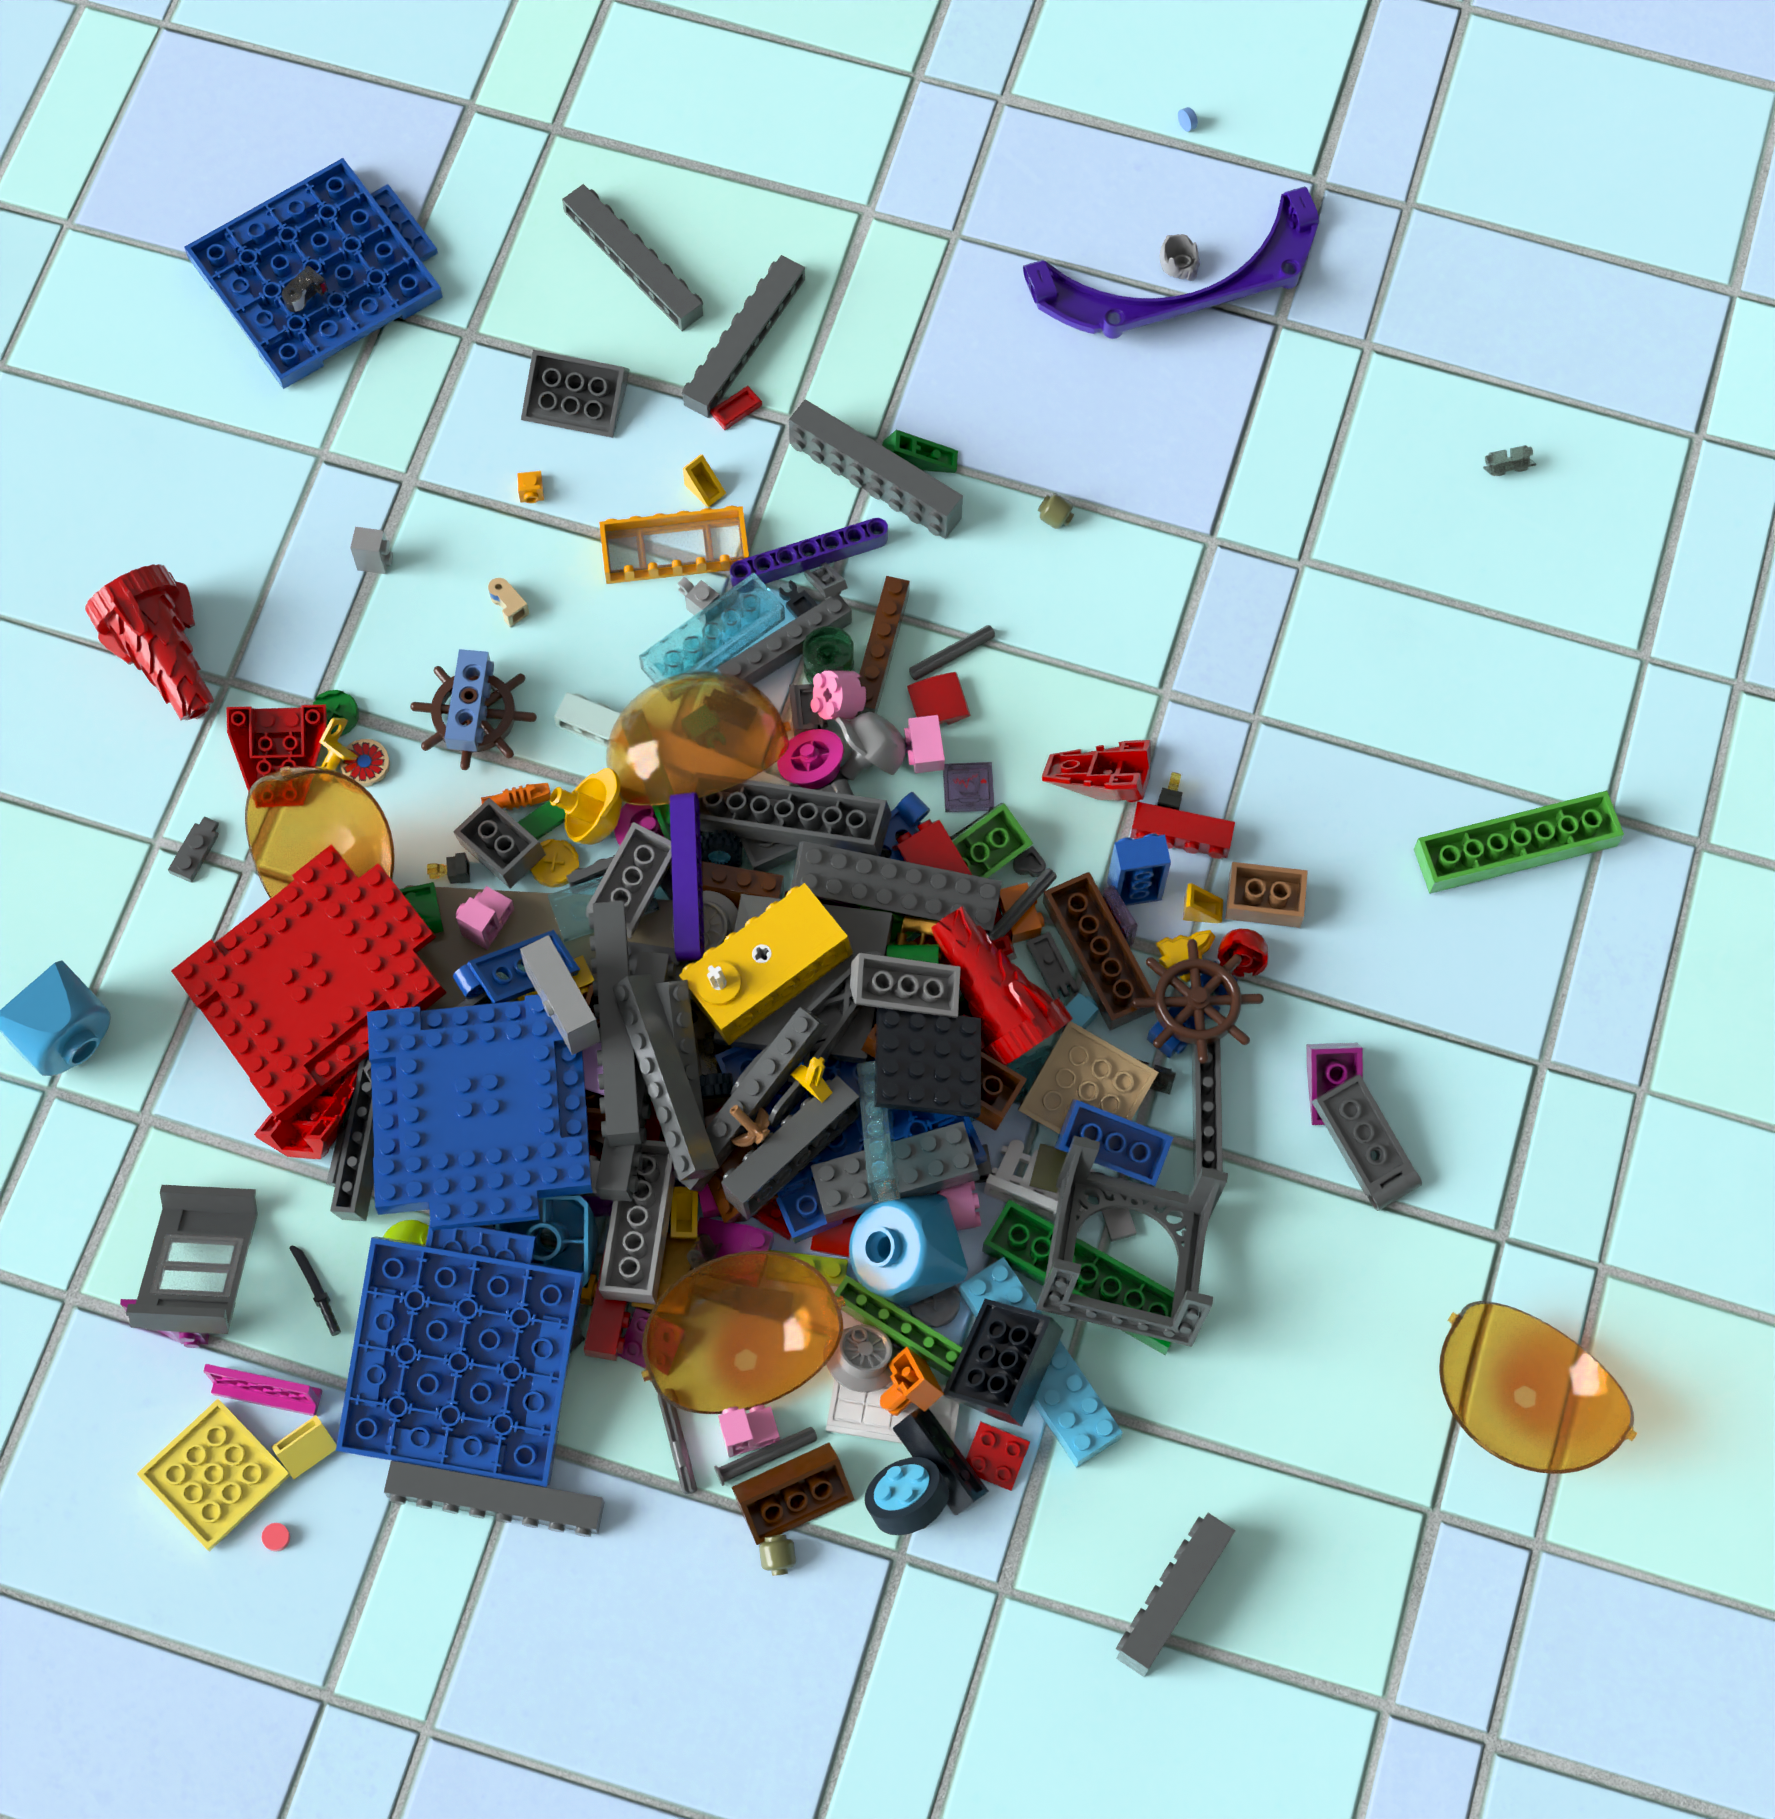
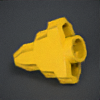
(1176, 949)

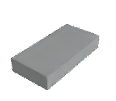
(1118, 1223)

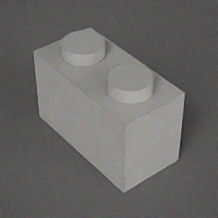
(371, 550)

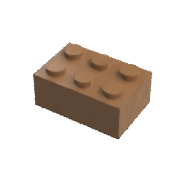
(1266, 894)

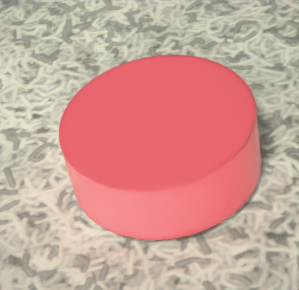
(275, 1537)

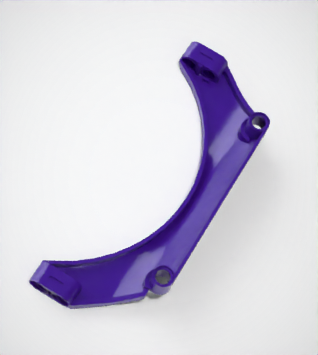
(1272, 266)

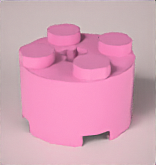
(838, 695)
(963, 1205)

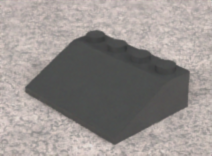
(574, 393)

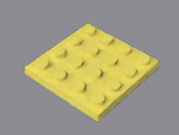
(213, 1474)

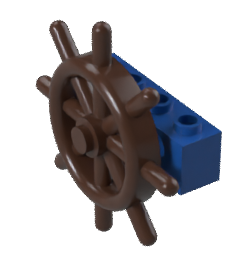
(1187, 1016)

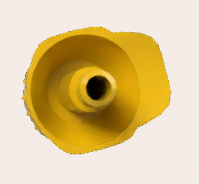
(591, 808)

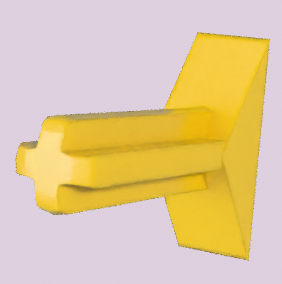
(812, 1079)

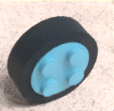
(906, 1496)

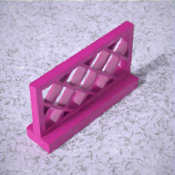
(263, 1390)

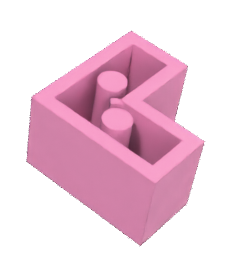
(924, 744)
(484, 916)
(748, 1431)

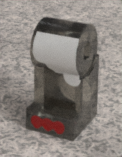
(302, 288)

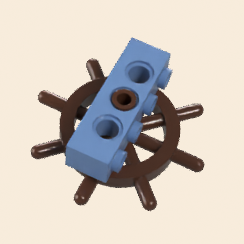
(470, 704)

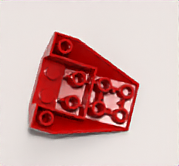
(275, 738)

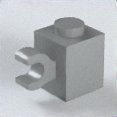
(697, 597)

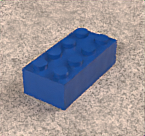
(1140, 868)
(1123, 1143)

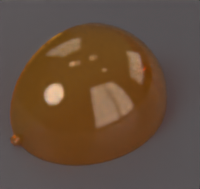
(694, 736)
(304, 811)
(741, 1332)
(1530, 1391)

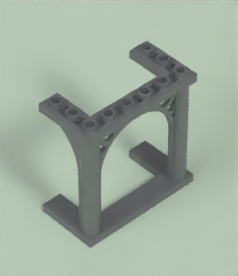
(1188, 1305)

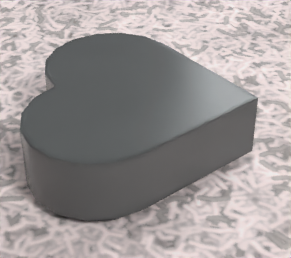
(1029, 863)

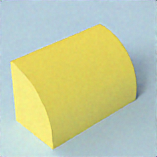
(304, 1447)

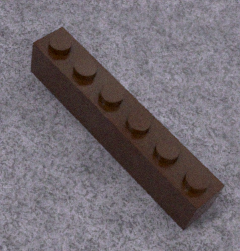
(883, 640)

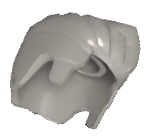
(1179, 257)

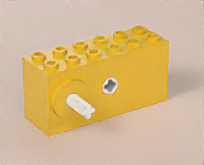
(766, 963)

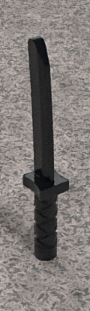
(320, 1297)

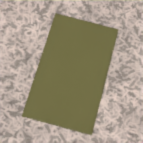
(1047, 1168)

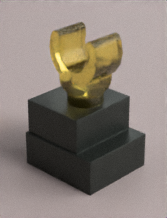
(1171, 797)
(456, 869)

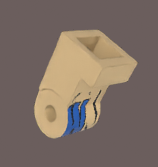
(507, 597)

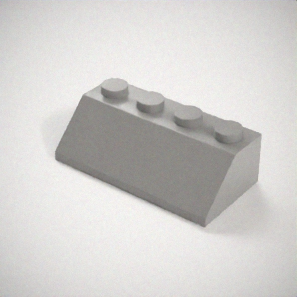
(905, 985)

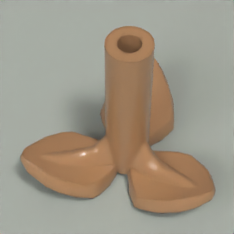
(756, 1131)

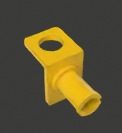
(336, 750)

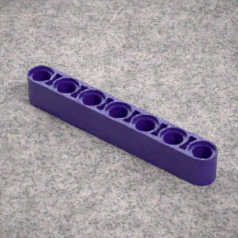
(819, 546)
(687, 877)

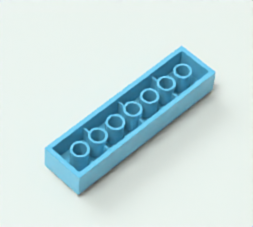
(1064, 1394)

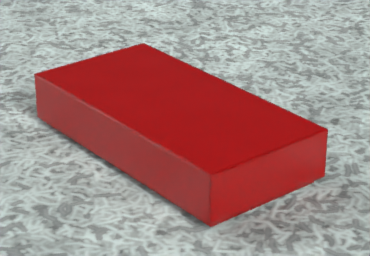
(736, 408)

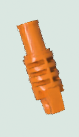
(531, 794)

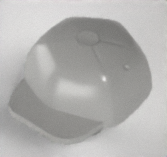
(873, 743)

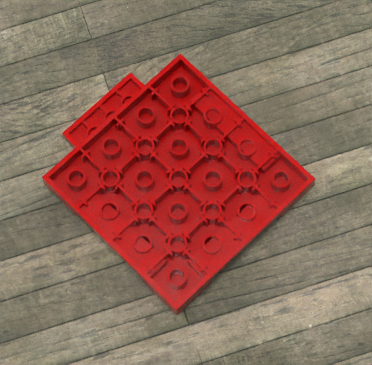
(304, 972)

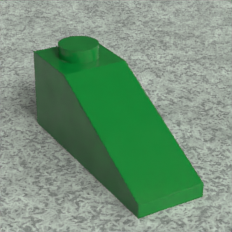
(922, 452)

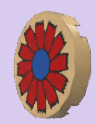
(370, 764)

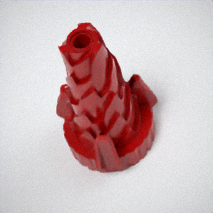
(144, 624)
(1011, 1007)

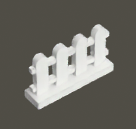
(1006, 1186)

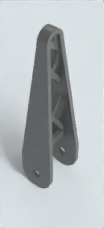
(831, 1039)

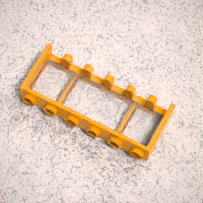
(673, 544)

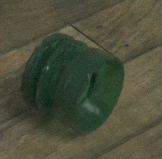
(827, 650)

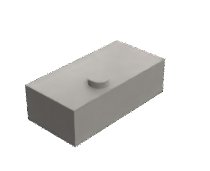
(634, 874)
(560, 995)

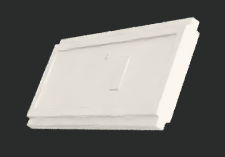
(862, 1415)

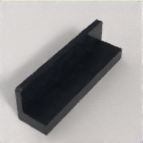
(927, 1439)

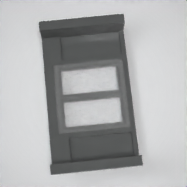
(195, 1260)

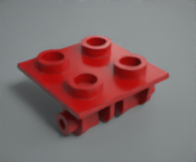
(997, 1455)

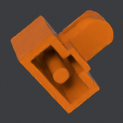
(912, 1384)

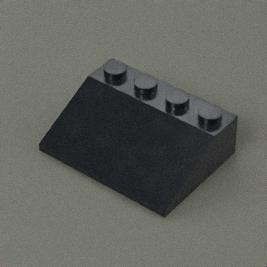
(1004, 1361)

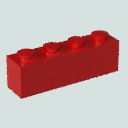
(1184, 829)

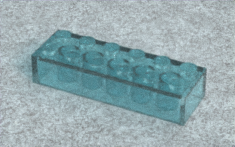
(715, 632)

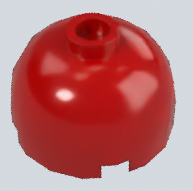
(1249, 946)

